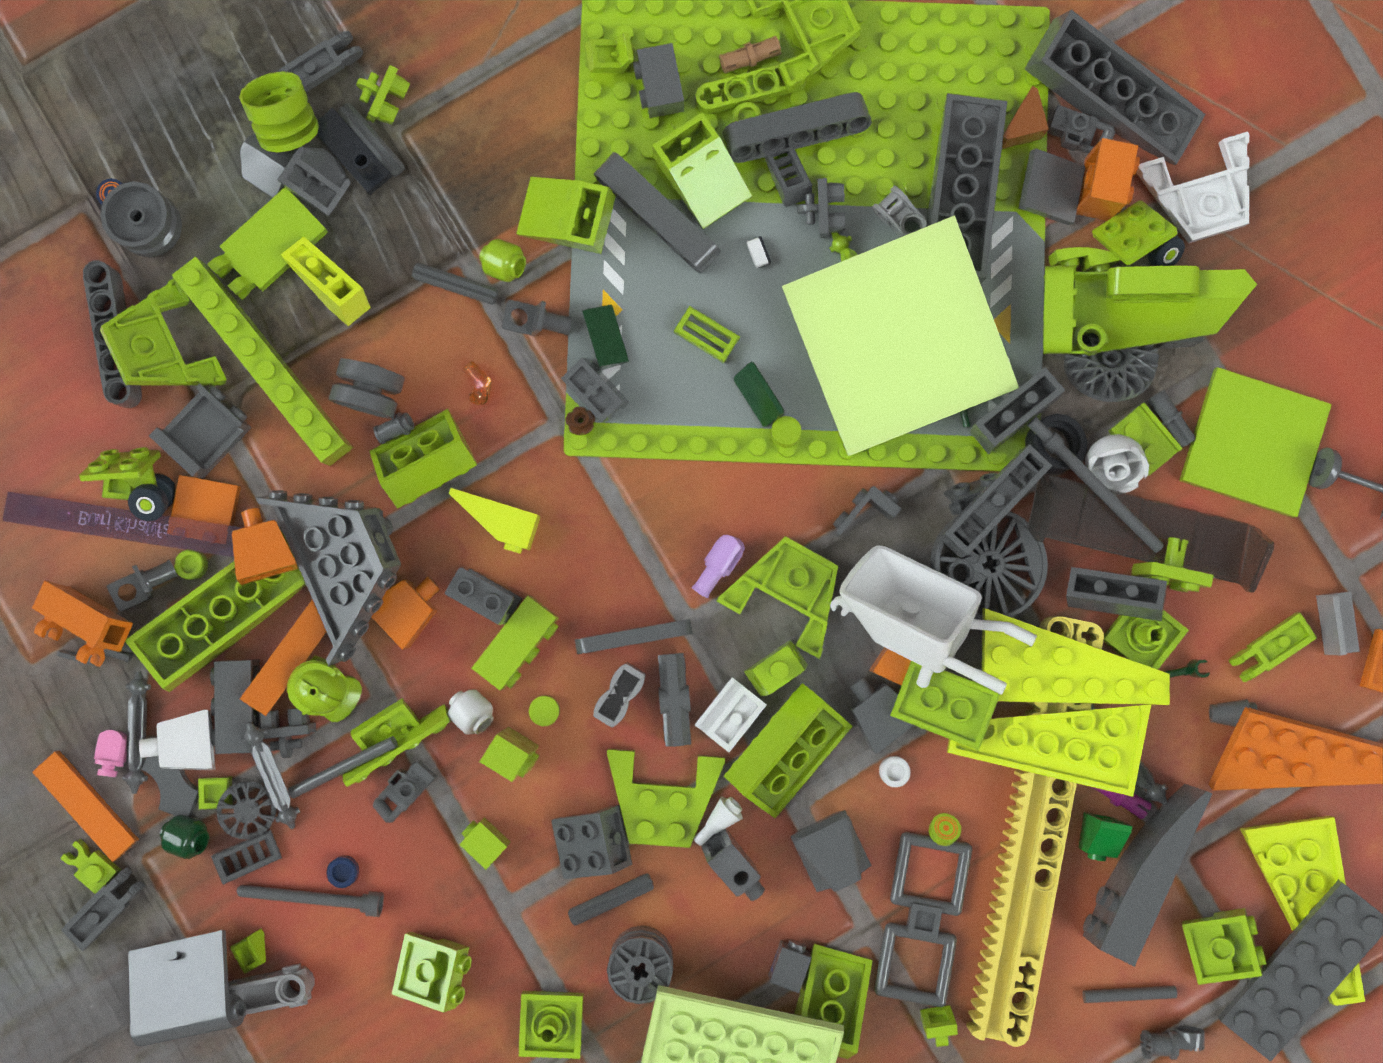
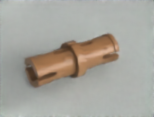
(750, 54)

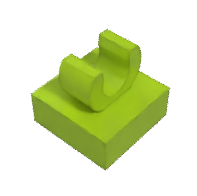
(939, 1024)

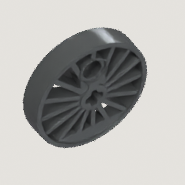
(1032, 552)

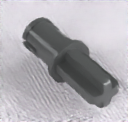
(1172, 418)

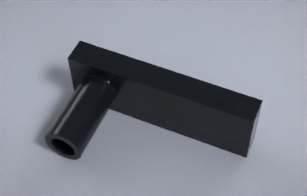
(352, 152)

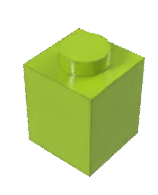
(483, 842)

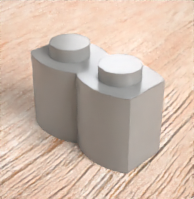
(615, 701)

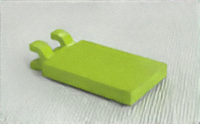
(260, 241)

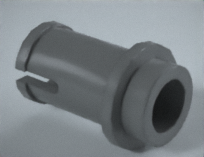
(393, 428)

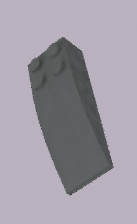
(1113, 87)
(969, 171)
(1144, 876)

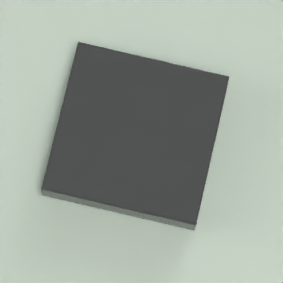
(1051, 187)

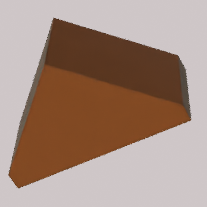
(1028, 122)

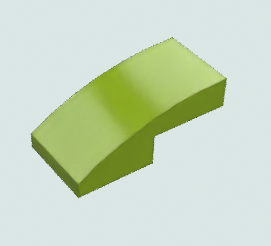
(1089, 258)

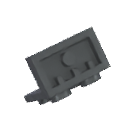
(592, 843)

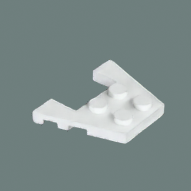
(1208, 203)

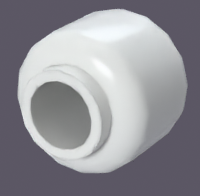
(470, 712)

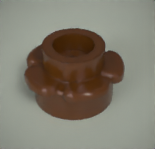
(580, 428)

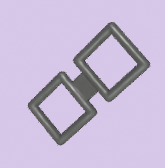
(923, 921)

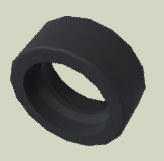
(1071, 430)

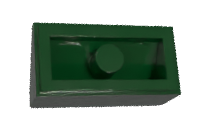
(605, 336)
(758, 394)

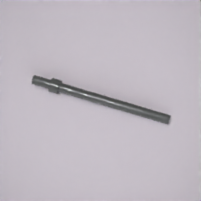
(1054, 444)

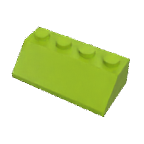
(787, 751)

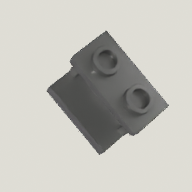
(202, 432)
(483, 596)

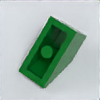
(1103, 836)

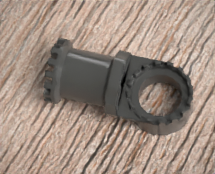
(1170, 1043)

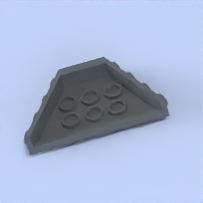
(342, 560)

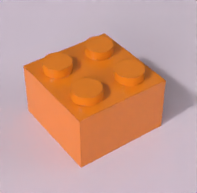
(1107, 179)

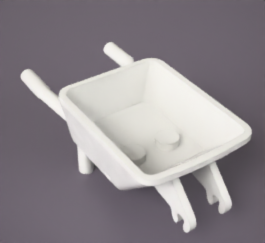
(919, 613)

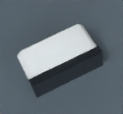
(758, 252)

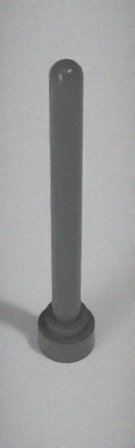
(369, 903)

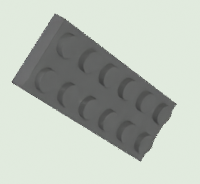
(1304, 970)

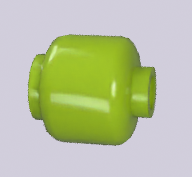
(502, 260)

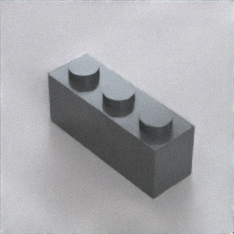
(1017, 410)
(1116, 593)
(231, 714)

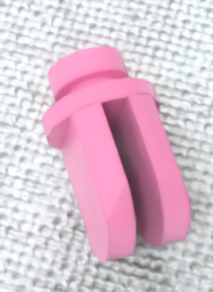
(110, 752)

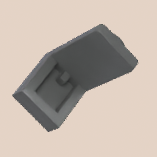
(883, 502)

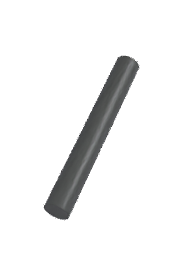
(1129, 994)

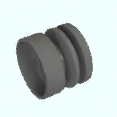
(630, 949)

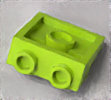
(1224, 947)
(431, 972)

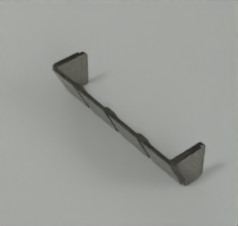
(1216, 544)

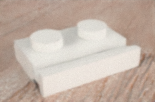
(730, 714)

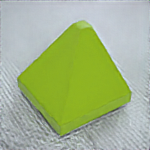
(250, 951)

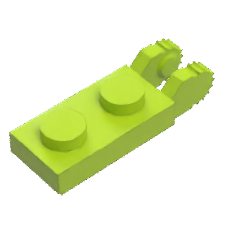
(1275, 646)

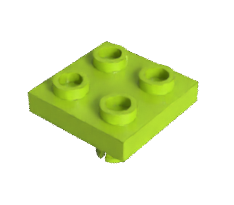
(1173, 570)
(1145, 639)
(551, 1024)

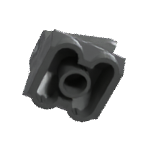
(831, 852)

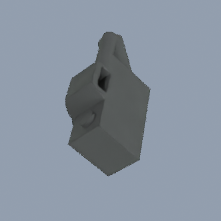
(1077, 129)
(404, 791)

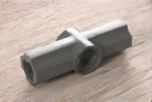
(674, 699)

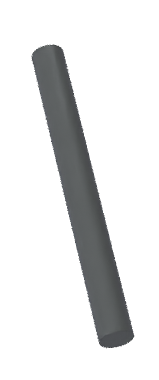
(342, 767)

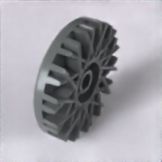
(1112, 374)

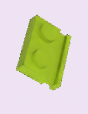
(1150, 434)

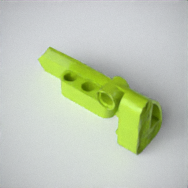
(1137, 305)

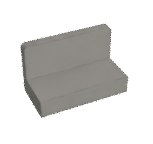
(1337, 623)

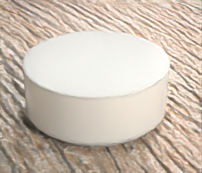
(894, 771)

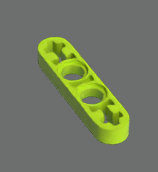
(749, 82)

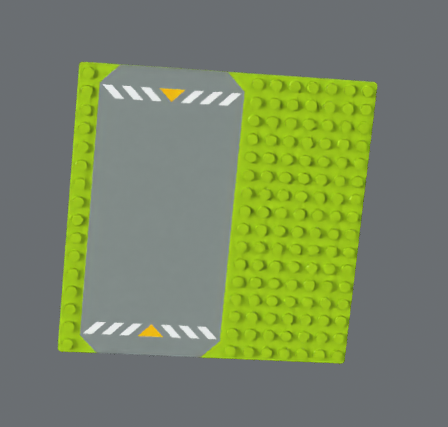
(904, 68)

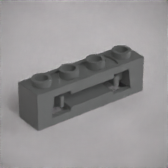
(995, 501)

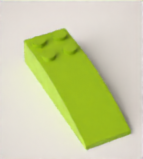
(208, 623)

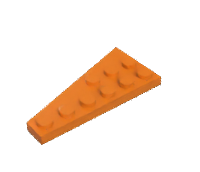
(1291, 753)

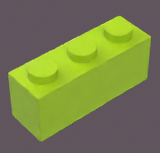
(516, 644)
(510, 754)

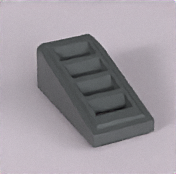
(792, 190)
(221, 866)

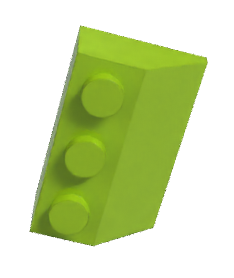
(423, 459)

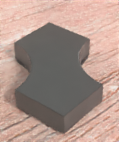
(176, 790)

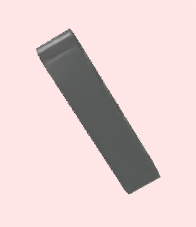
(797, 127)
(657, 212)
(97, 295)

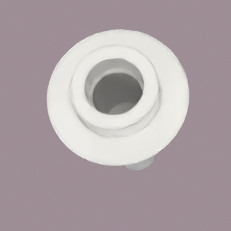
(724, 815)

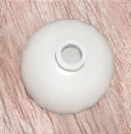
(1117, 462)

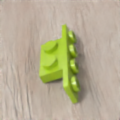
(394, 721)

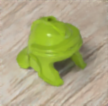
(334, 695)

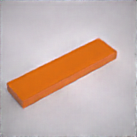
(289, 654)
(85, 805)

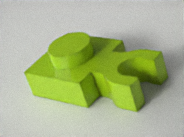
(93, 869)

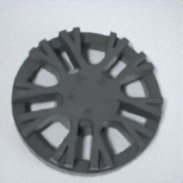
(245, 810)

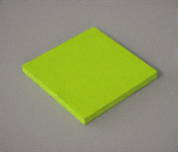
(1255, 442)

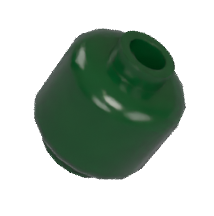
(184, 837)

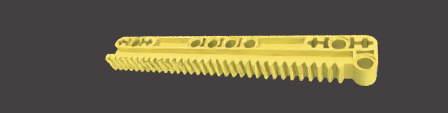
(1024, 906)

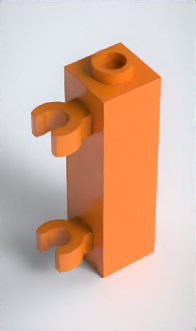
(82, 617)

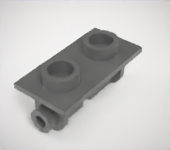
(964, 493)

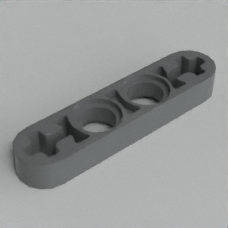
(633, 636)

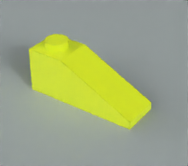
(327, 281)
(503, 522)

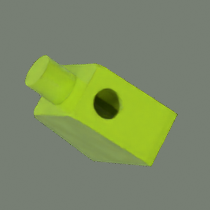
(776, 669)

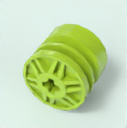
(279, 111)

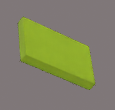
(947, 706)

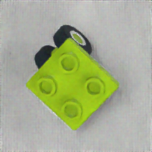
(1141, 232)
(151, 491)

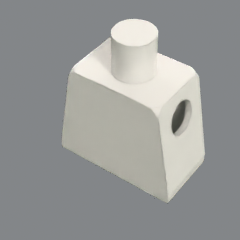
(182, 743)

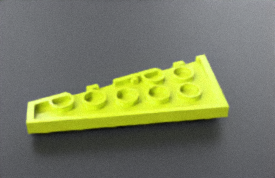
(1066, 670)
(1076, 746)
(1301, 866)

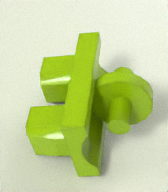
(391, 84)

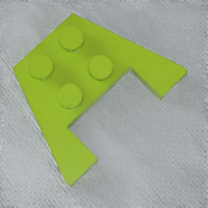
(821, 28)
(146, 348)
(796, 579)
(658, 811)

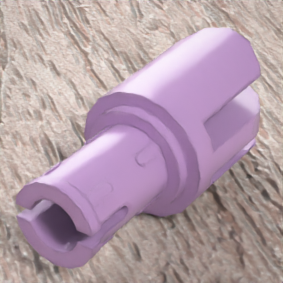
(719, 562)

